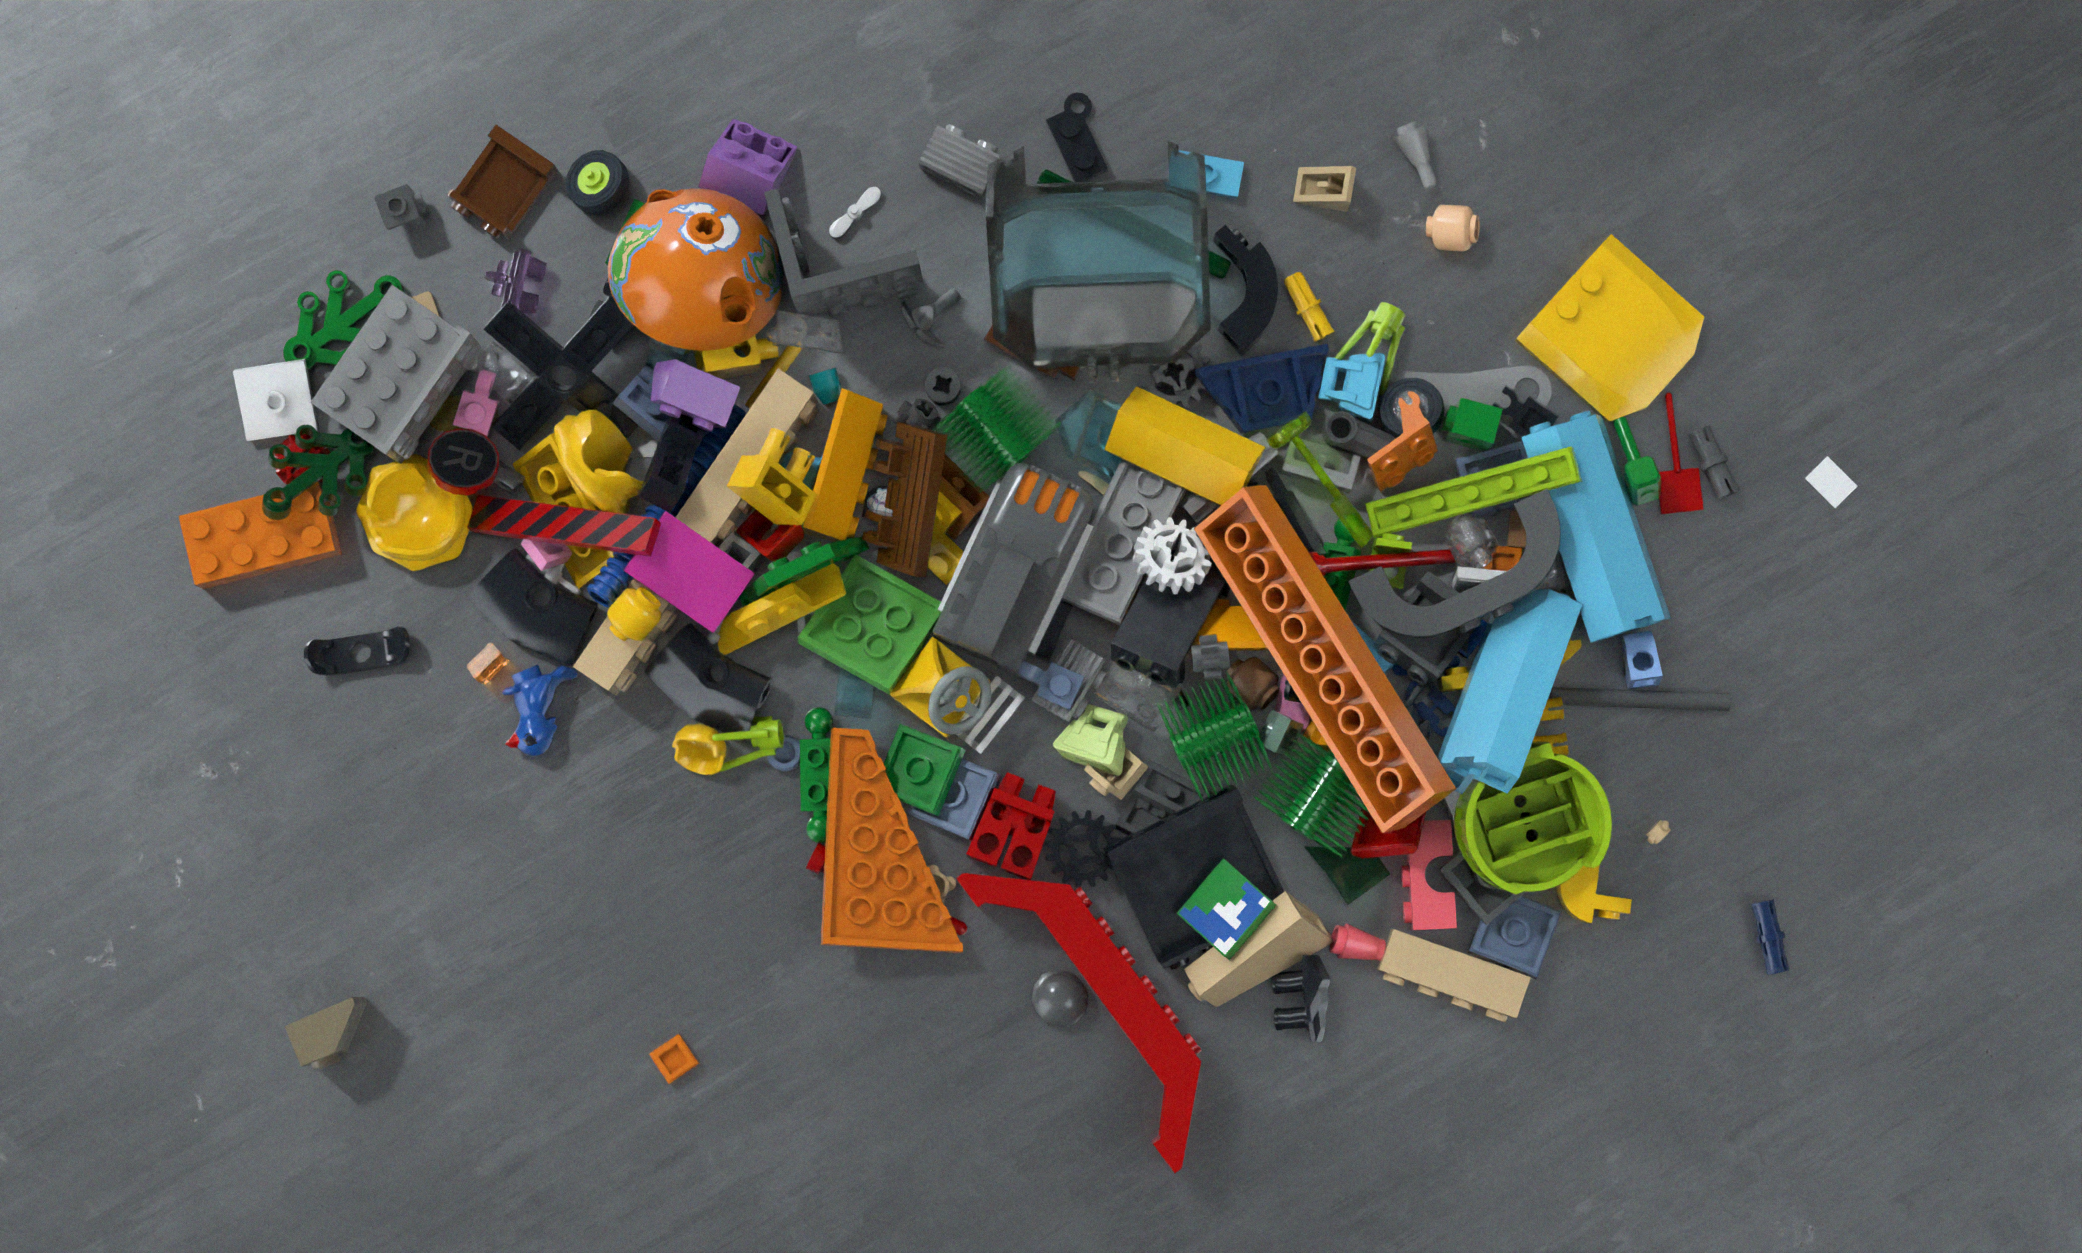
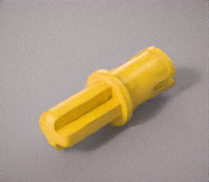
(1308, 306)

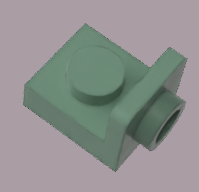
(1279, 732)

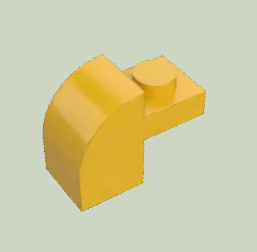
(1580, 898)

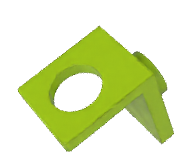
(1392, 544)

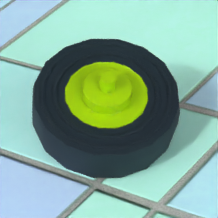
(597, 181)

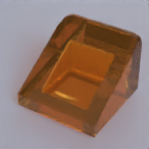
(487, 663)

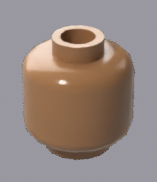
(1254, 682)

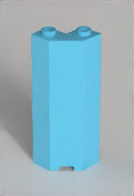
(1600, 532)
(1508, 691)

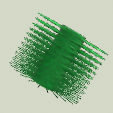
(995, 428)
(1214, 735)
(1316, 797)

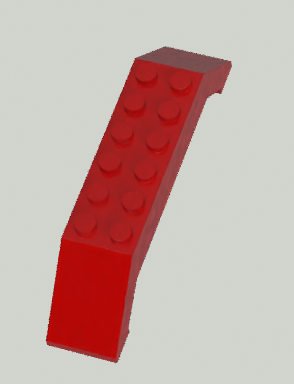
(1117, 986)

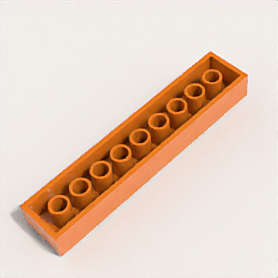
(1324, 658)

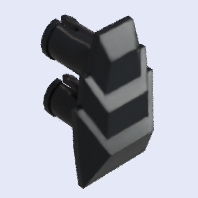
(1314, 983)

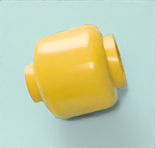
(634, 614)

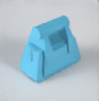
(1360, 384)

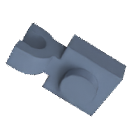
(1056, 685)

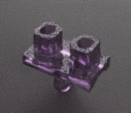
(521, 268)

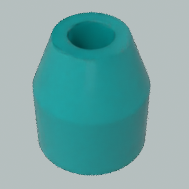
(826, 385)

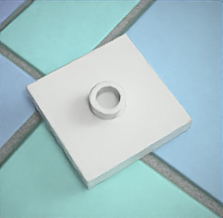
(275, 399)

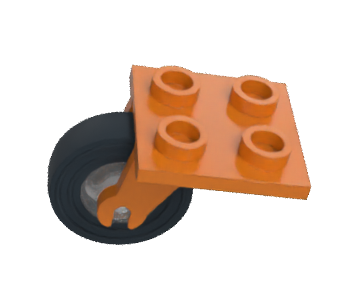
(1411, 414)

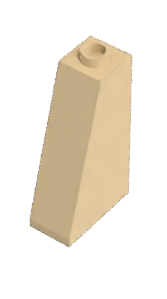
(1273, 947)

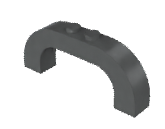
(1466, 608)

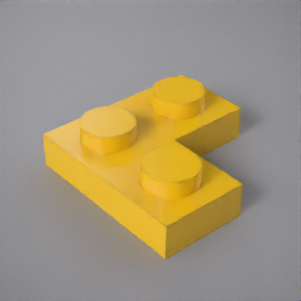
(943, 551)

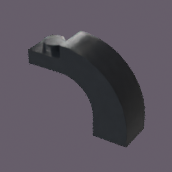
(1253, 316)

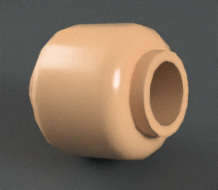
(1453, 227)

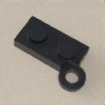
(1076, 140)

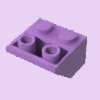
(747, 164)

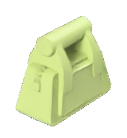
(1092, 745)

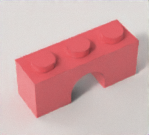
(1427, 907)

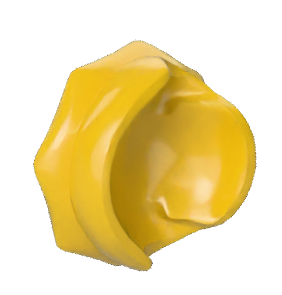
(596, 459)
(412, 516)

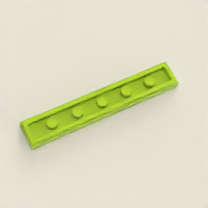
(1473, 492)

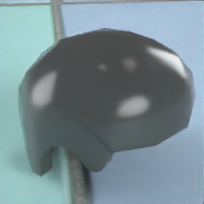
(1059, 998)

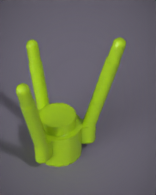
(1384, 323)
(766, 735)

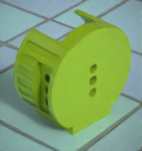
(1564, 810)

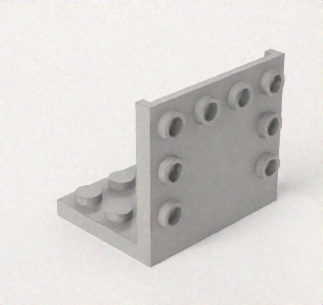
(397, 374)

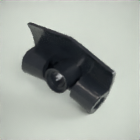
(508, 602)
(685, 677)

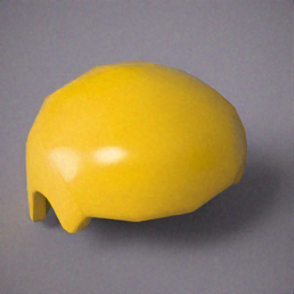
(698, 750)

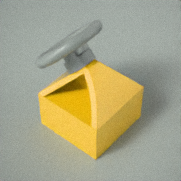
(943, 690)

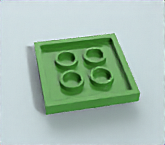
(874, 626)

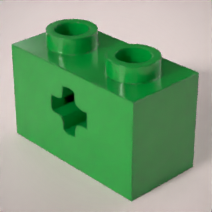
(1472, 424)

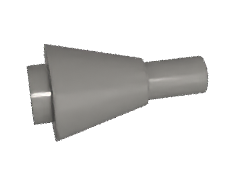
(1414, 145)

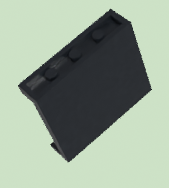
(1173, 858)

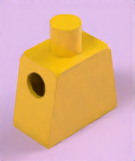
(727, 364)

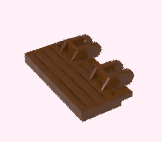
(911, 497)

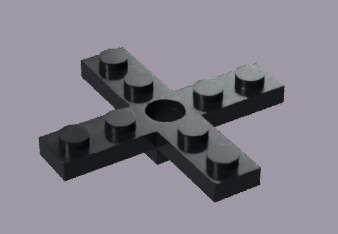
(543, 353)

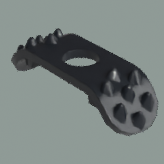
(334, 655)

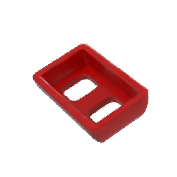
(778, 544)

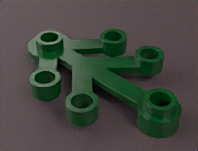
(319, 467)

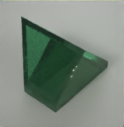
(1350, 874)

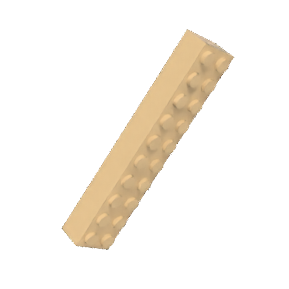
(710, 513)

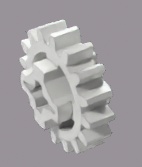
(1154, 555)

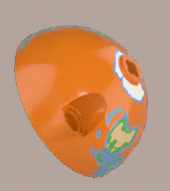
(688, 255)

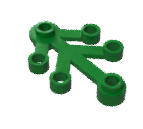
(336, 325)

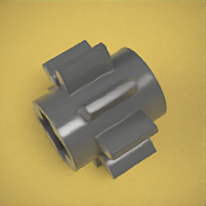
(919, 413)
(1210, 657)

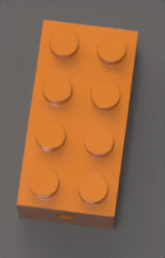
(242, 542)

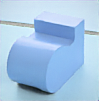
(1641, 660)

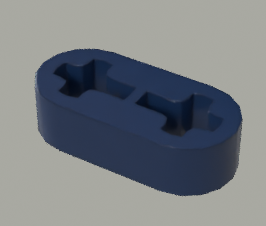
(1439, 701)

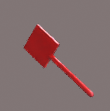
(1679, 486)

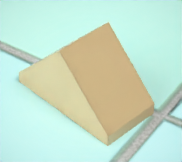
(1325, 187)

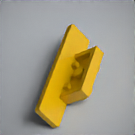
(780, 608)

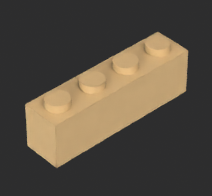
(1453, 974)

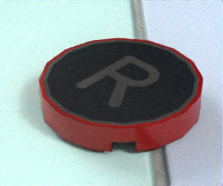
(463, 461)

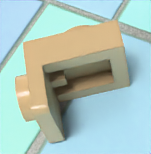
(1118, 785)

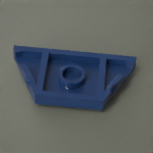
(1266, 388)

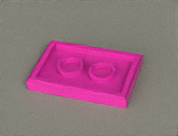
(690, 573)

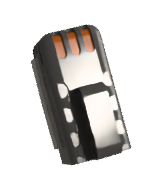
(1015, 567)

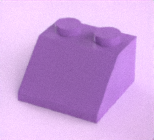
(693, 393)

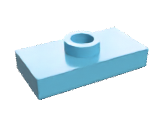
(1222, 176)

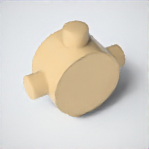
(1658, 832)

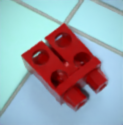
(1013, 816)

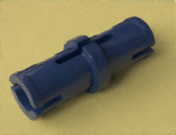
(1770, 937)

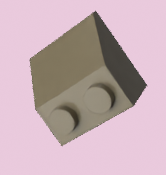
(326, 1033)

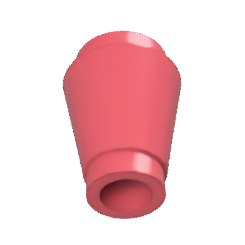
(1356, 944)

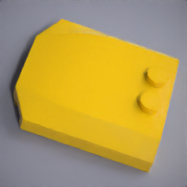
(1614, 332)

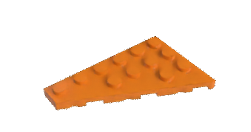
(873, 869)

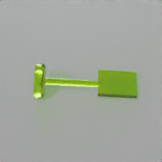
(1341, 505)

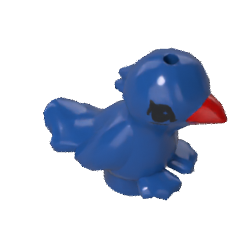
(532, 698)

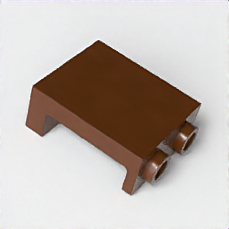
(502, 184)

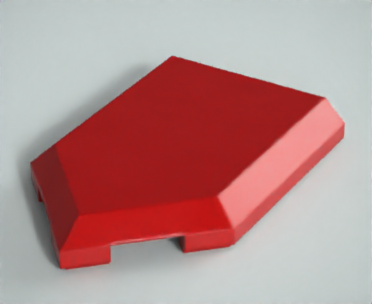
(1373, 843)

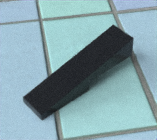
(671, 463)

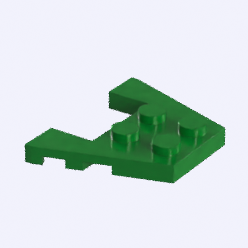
(813, 559)

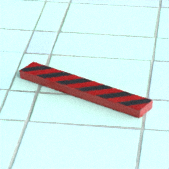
(564, 525)

